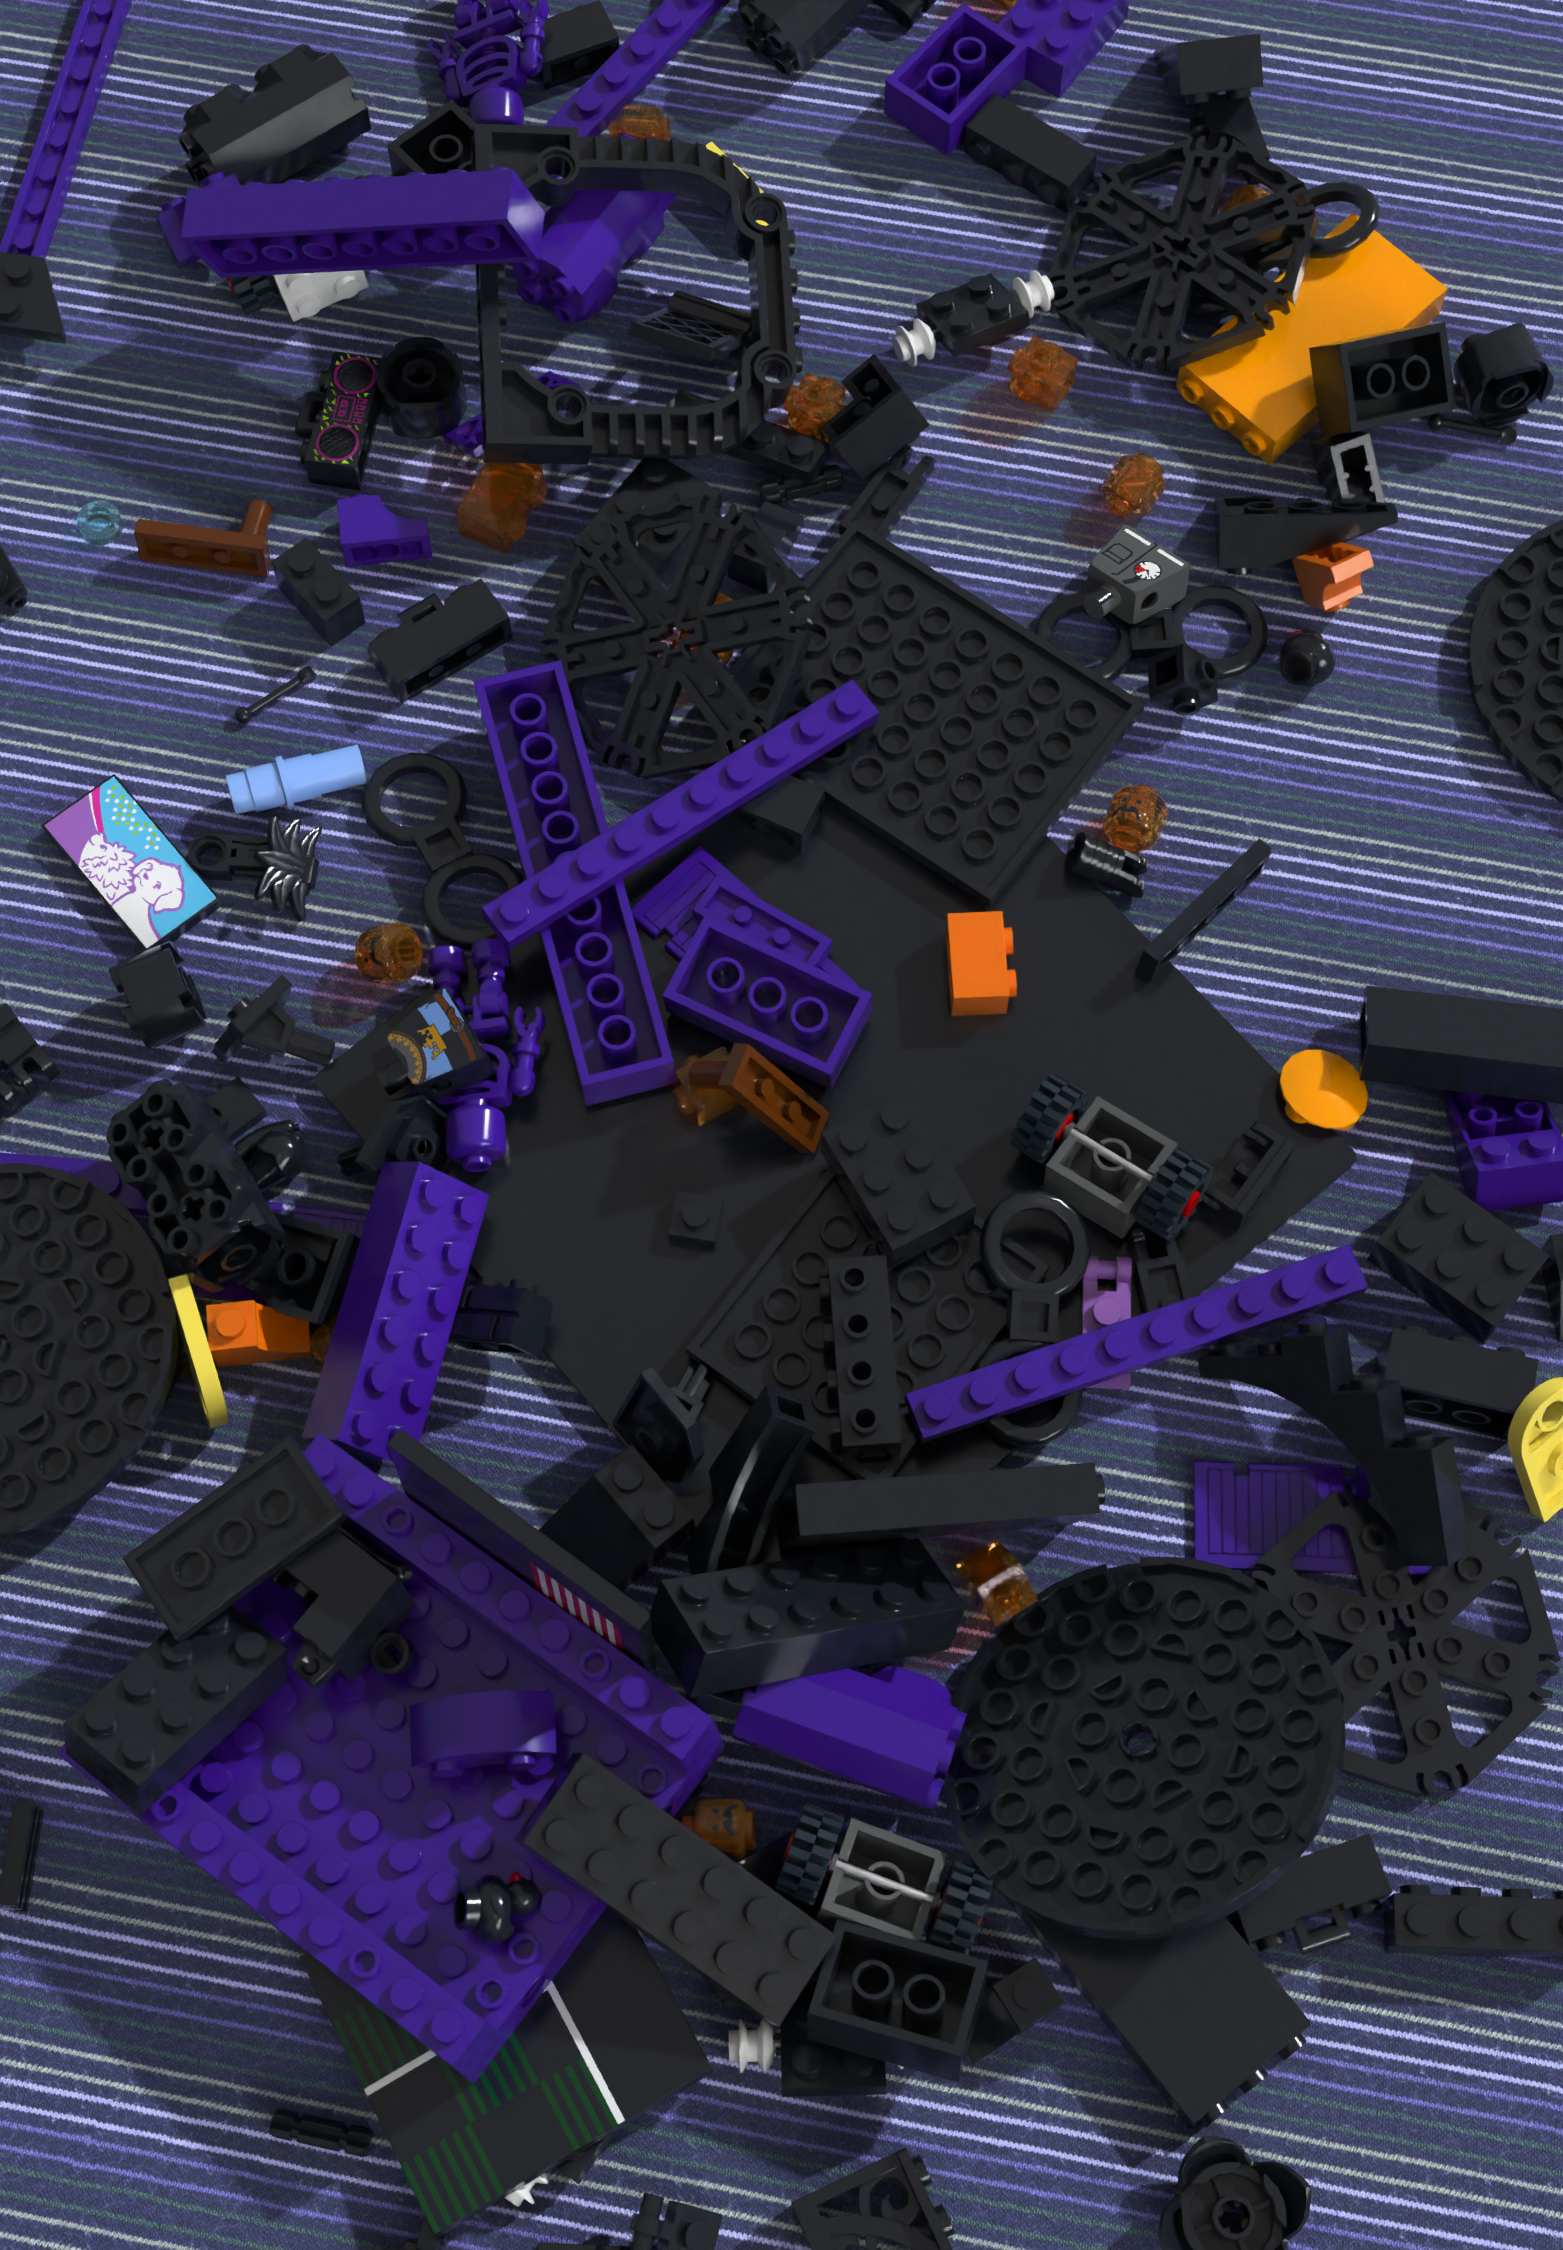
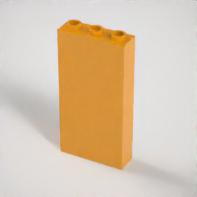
(1267, 385)

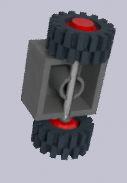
(1109, 1161)
(882, 1881)

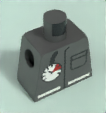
(1134, 578)

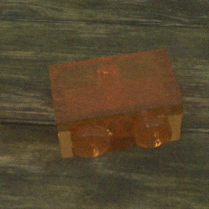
(500, 503)

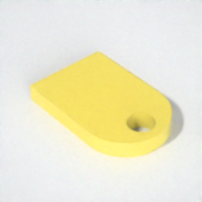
(198, 1353)
(1537, 1448)

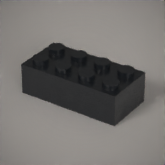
(174, 1706)

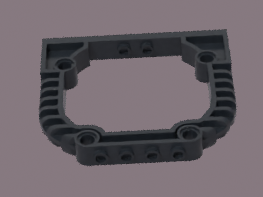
(522, 413)

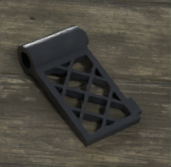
(697, 327)

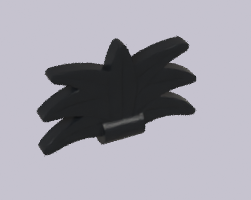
(288, 866)

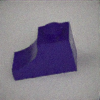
(377, 535)

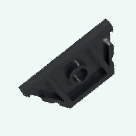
(28, 299)

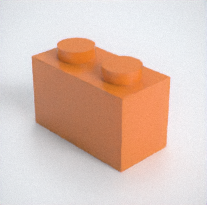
(978, 963)

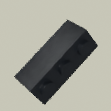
(1029, 152)

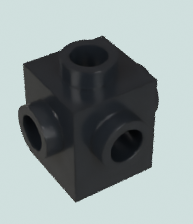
(1182, 679)

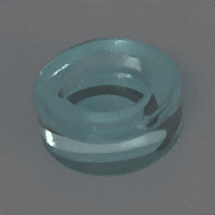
(100, 522)

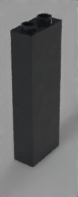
(1461, 1044)

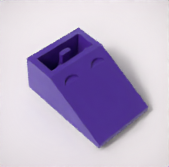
(1505, 1150)

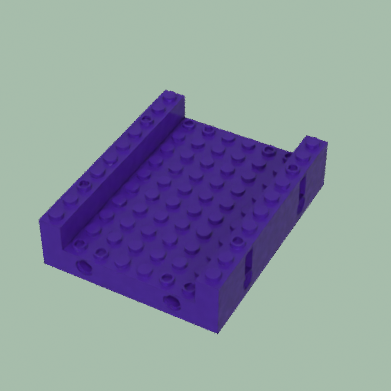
(360, 1853)

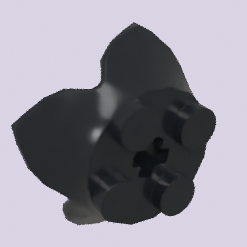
(1219, 2172)

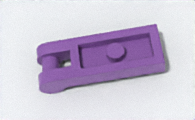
(1106, 1307)

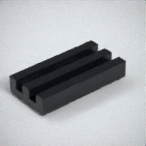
(20, 1856)

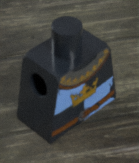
(435, 1050)

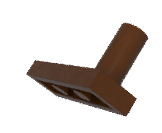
(210, 548)
(765, 1094)

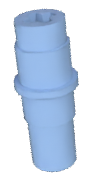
(295, 779)

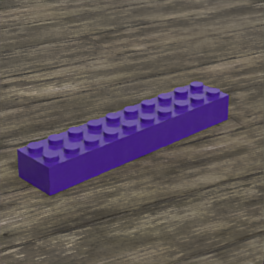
(596, 947)

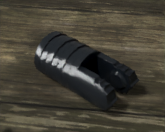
(1104, 863)

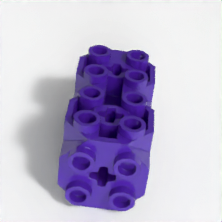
(587, 247)
(859, 1727)

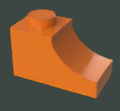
(1332, 575)
(255, 1334)

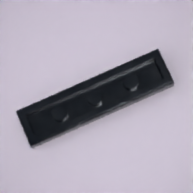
(1203, 910)

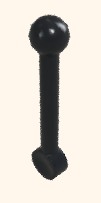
(1506, 434)
(304, 676)

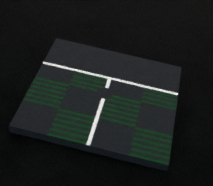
(574, 2070)

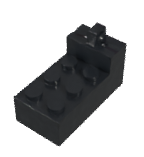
(347, 1606)

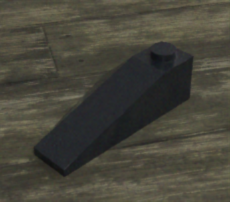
(1262, 533)
(310, 1271)

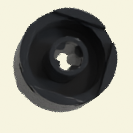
(1502, 374)
(422, 388)
(159, 995)

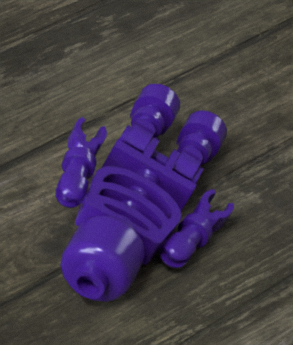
(493, 63)
(473, 1123)

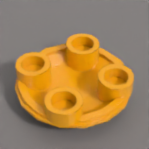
(1322, 1090)

